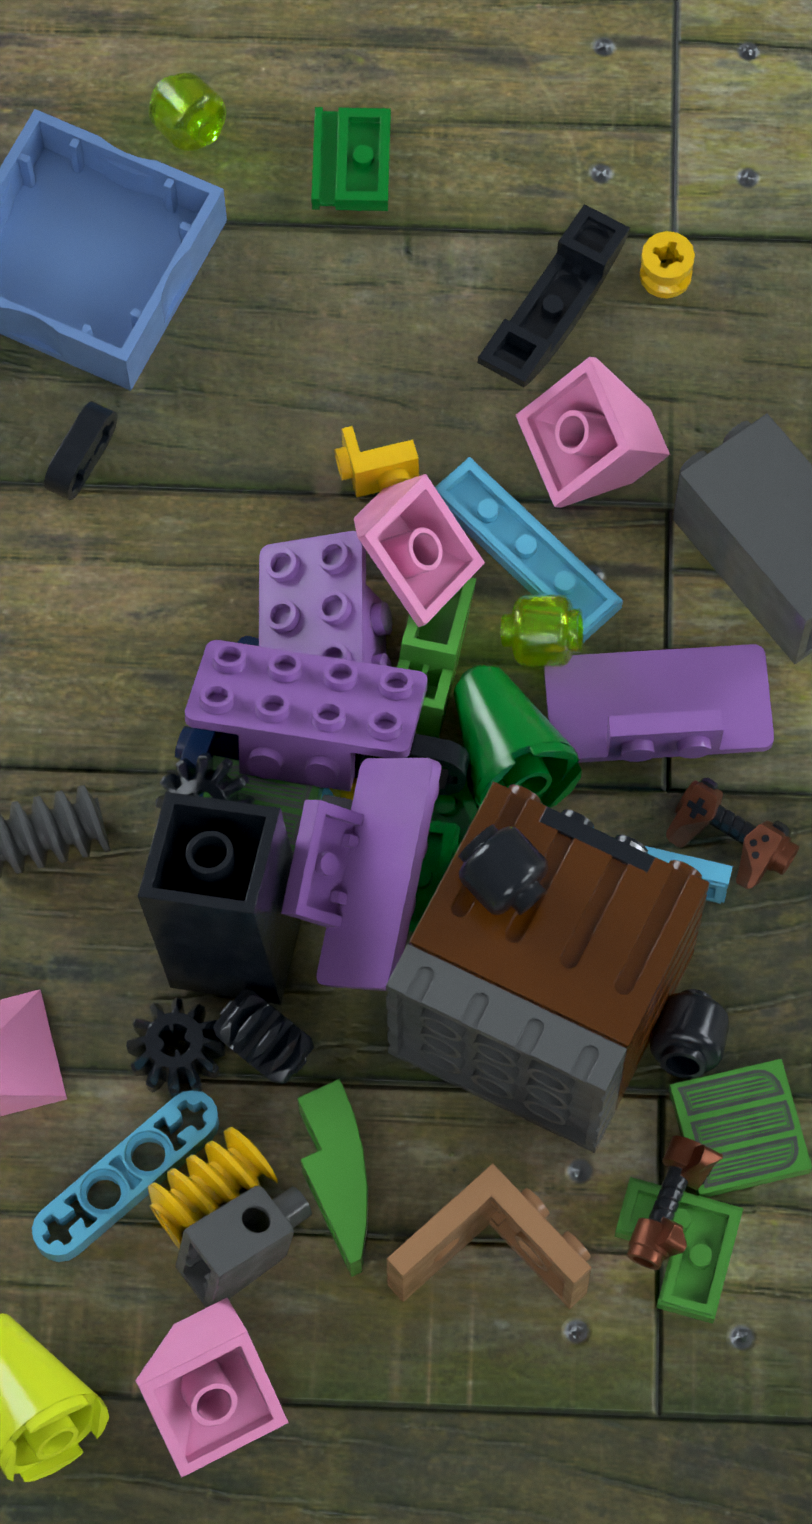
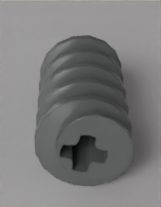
(51, 830)

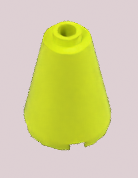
(41, 1407)

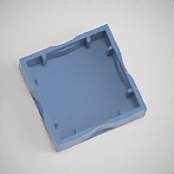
(97, 247)

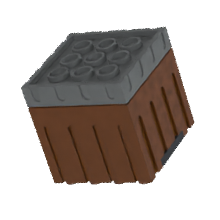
(552, 1001)

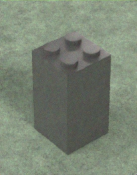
(753, 523)

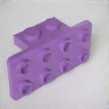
(319, 600)
(662, 703)
(304, 712)
(363, 869)

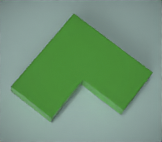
(698, 1274)

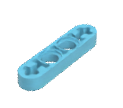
(119, 1168)

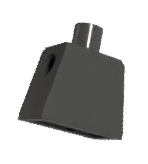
(239, 1242)

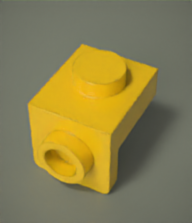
(376, 467)

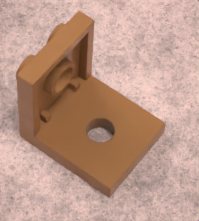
(515, 1216)

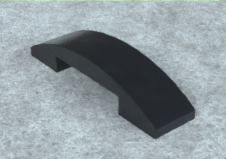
(557, 299)

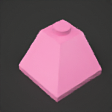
(590, 434)
(417, 546)
(27, 1055)
(209, 1389)

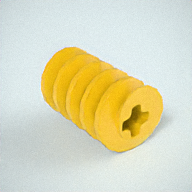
(208, 1183)

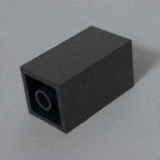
(219, 896)

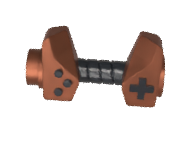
(763, 846)
(659, 1235)

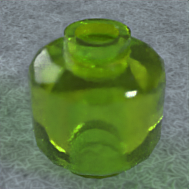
(185, 110)
(543, 630)

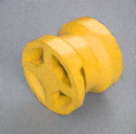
(675, 275)

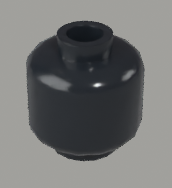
(503, 870)
(690, 1034)

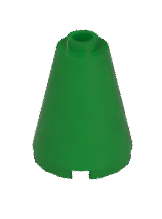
(511, 739)

